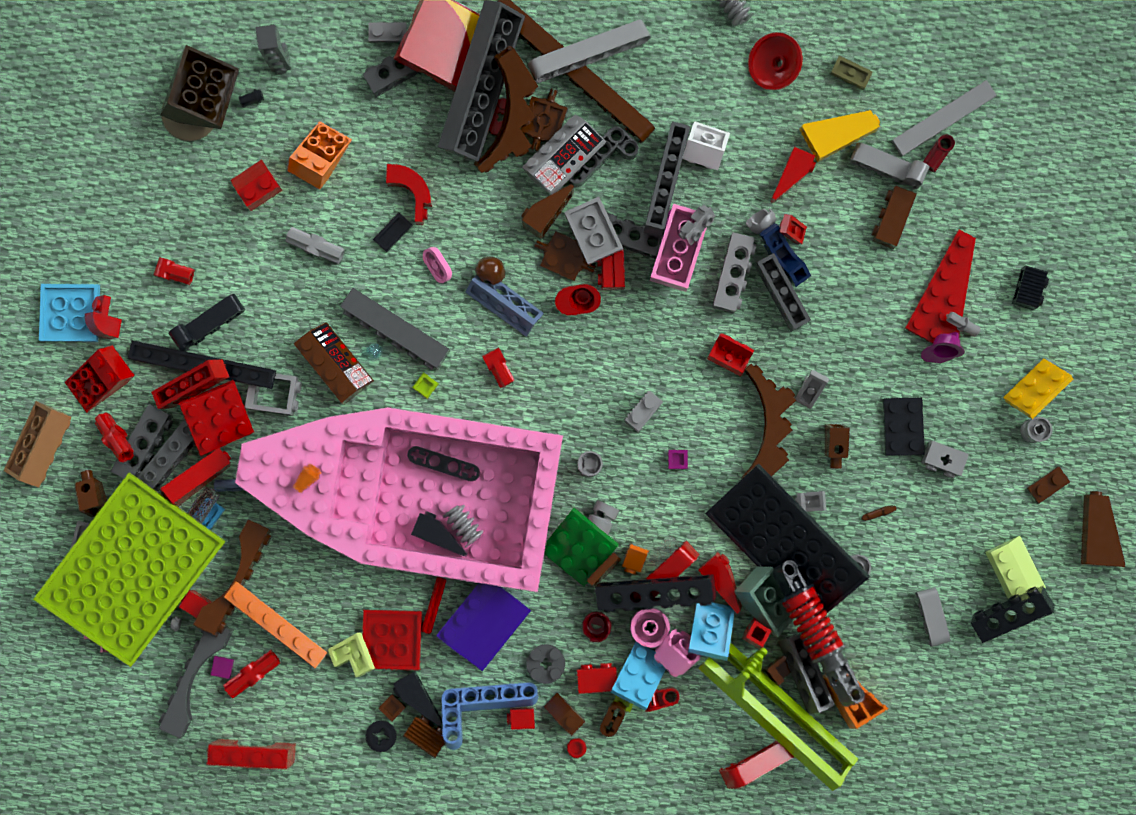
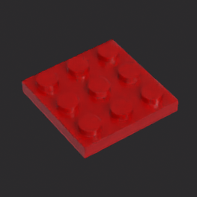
(216, 417)
(393, 638)

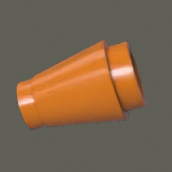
(307, 477)

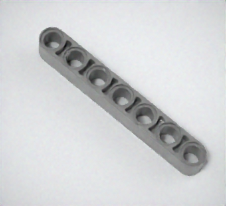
(588, 51)

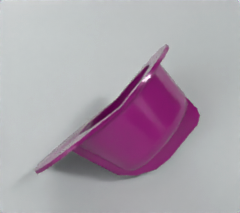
(943, 349)

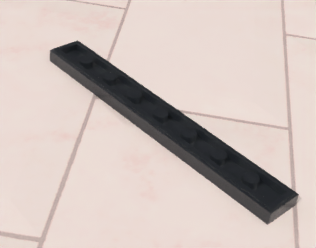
(186, 361)

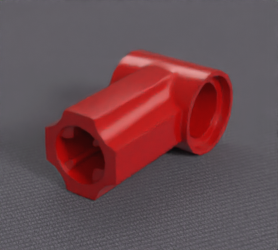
(171, 271)
(497, 365)

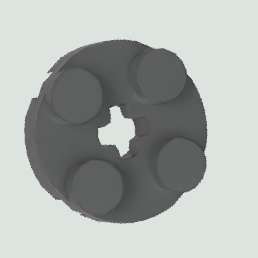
(538, 672)

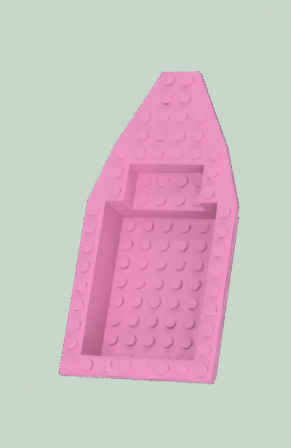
(375, 494)

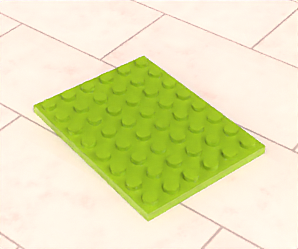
(129, 569)

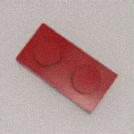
(793, 229)

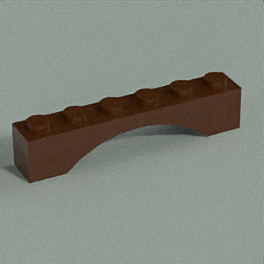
(252, 540)

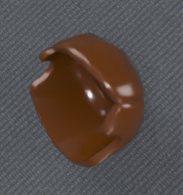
(490, 269)

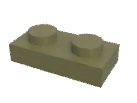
(851, 72)

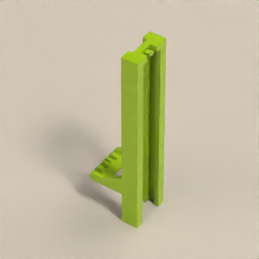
(734, 688)

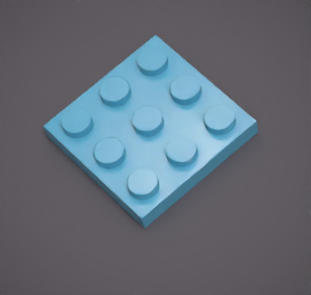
(64, 312)

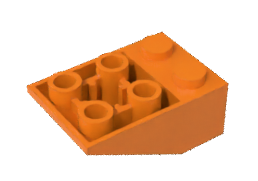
(318, 155)

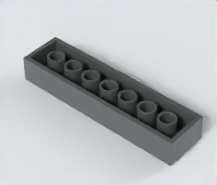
(480, 81)

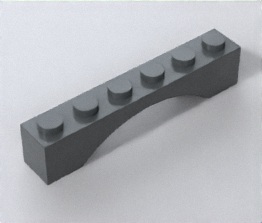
(179, 715)

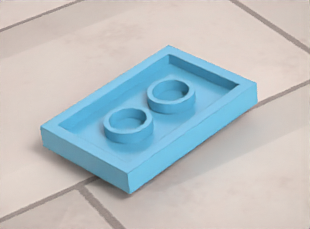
(712, 631)
(639, 677)

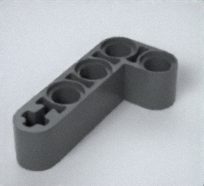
(600, 159)

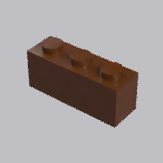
(893, 217)

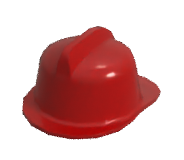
(578, 299)

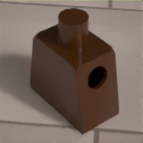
(836, 435)
(90, 499)

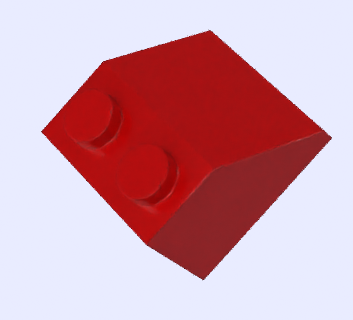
(256, 185)

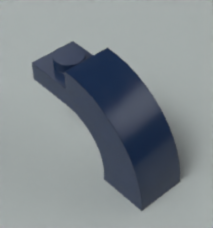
(792, 265)

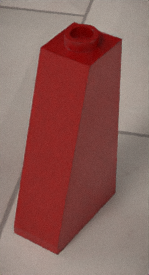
(196, 477)

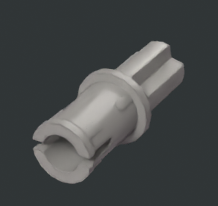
(963, 324)

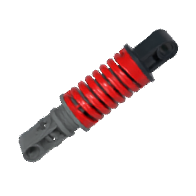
(824, 642)

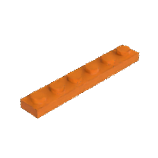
(275, 624)

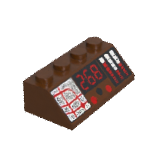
(333, 362)

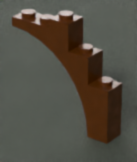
(510, 137)
(775, 427)

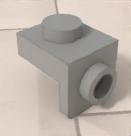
(812, 501)

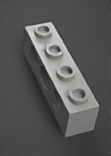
(737, 243)

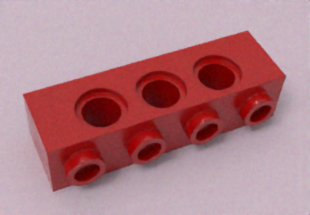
(190, 384)

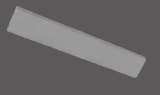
(944, 118)

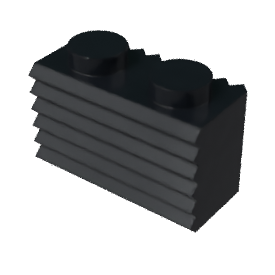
(1030, 288)

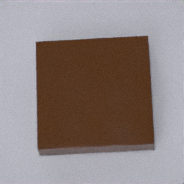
(604, 570)

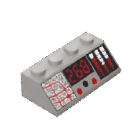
(563, 154)

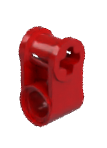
(660, 701)

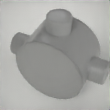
(176, 623)

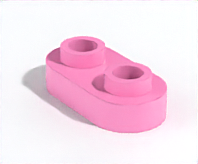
(437, 264)

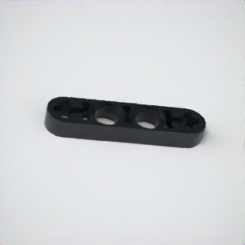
(443, 465)

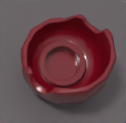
(599, 619)

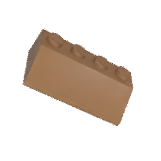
(37, 444)

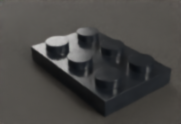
(903, 426)

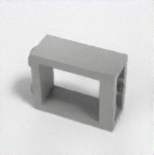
(292, 404)

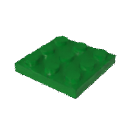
(579, 546)

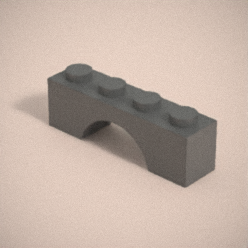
(273, 51)

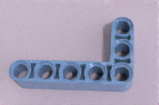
(480, 703)

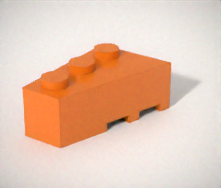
(860, 713)

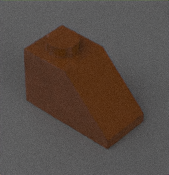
(564, 714)

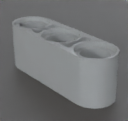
(934, 618)

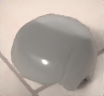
(761, 221)

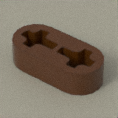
(616, 720)

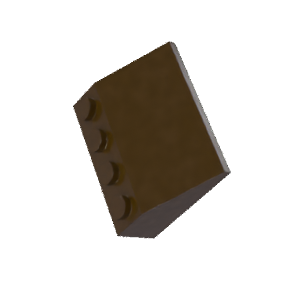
(199, 90)

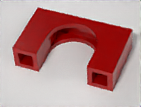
(228, 753)

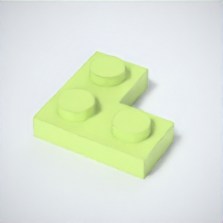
(355, 651)

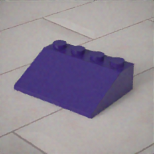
(483, 623)

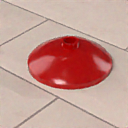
(765, 58)

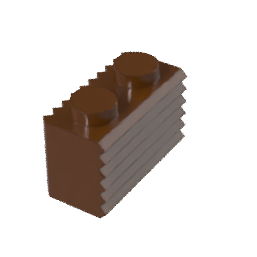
(425, 735)

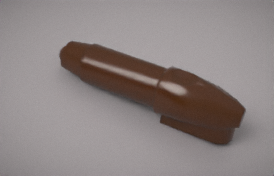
(879, 512)

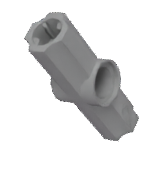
(315, 245)

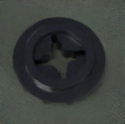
(385, 744)

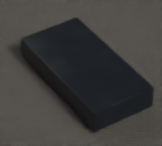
(392, 232)

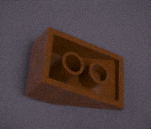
(544, 213)

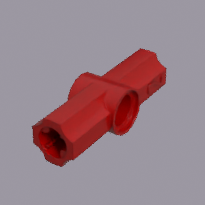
(114, 437)
(251, 674)

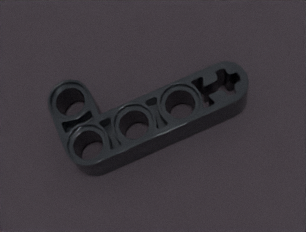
(207, 323)

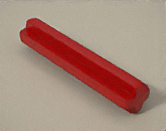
(434, 605)

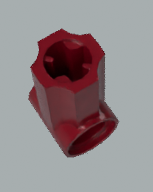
(937, 153)

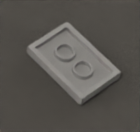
(593, 230)

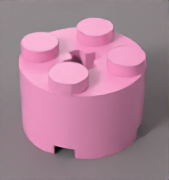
(644, 637)
(674, 653)

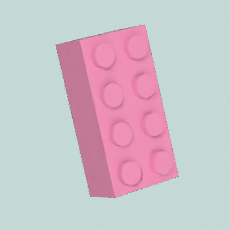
(675, 256)

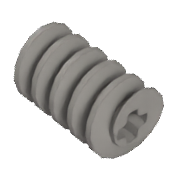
(736, 11)
(463, 524)

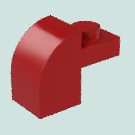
(99, 322)
(756, 633)

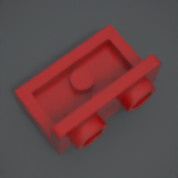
(730, 354)

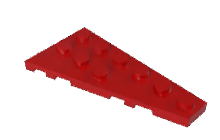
(945, 291)

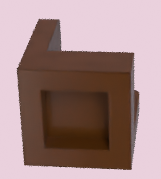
(778, 670)

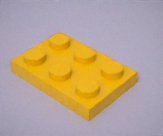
(1038, 388)

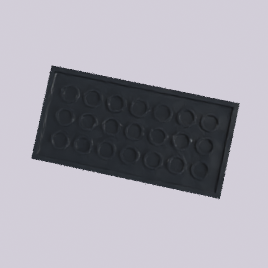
(777, 530)

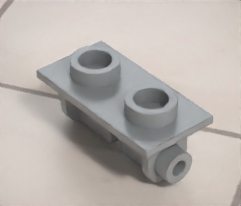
(703, 217)

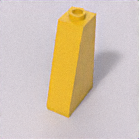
(837, 133)

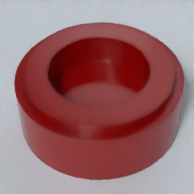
(576, 747)

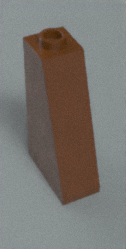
(1099, 533)

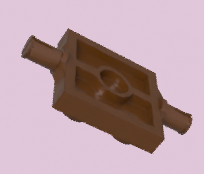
(547, 120)
(563, 256)

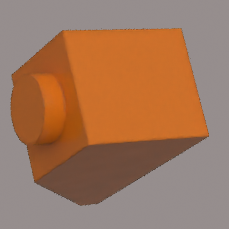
(634, 559)

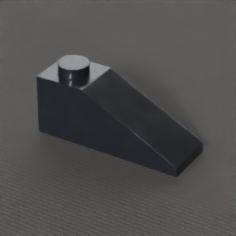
(435, 532)
(415, 695)

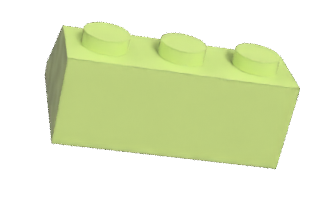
(1014, 567)

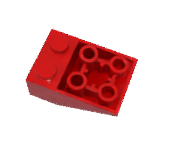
(99, 377)

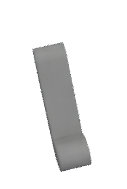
(889, 165)

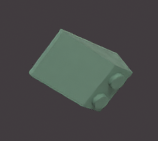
(762, 598)

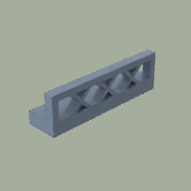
(502, 305)

